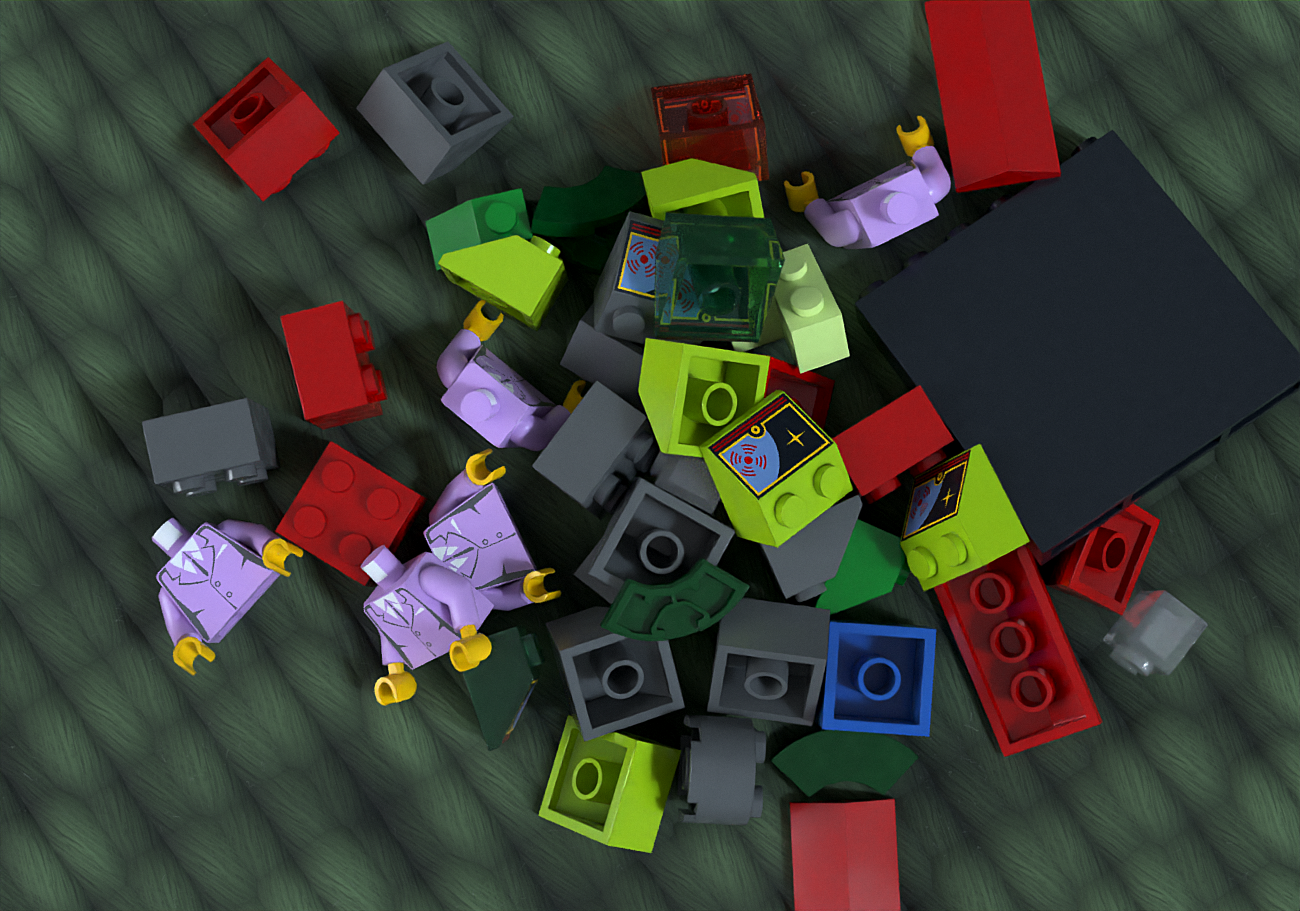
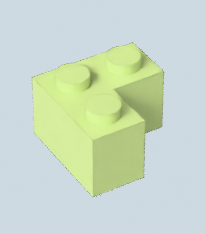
(803, 314)

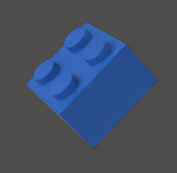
(877, 678)

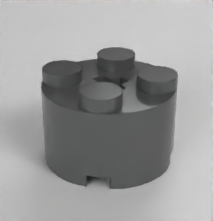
(720, 770)

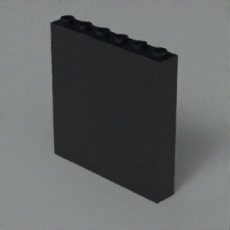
(1081, 342)

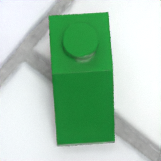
(479, 222)
(867, 569)

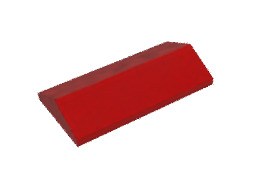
(991, 92)
(1017, 653)
(845, 855)

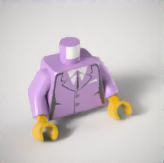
(883, 204)
(493, 395)
(481, 541)
(214, 580)
(420, 615)

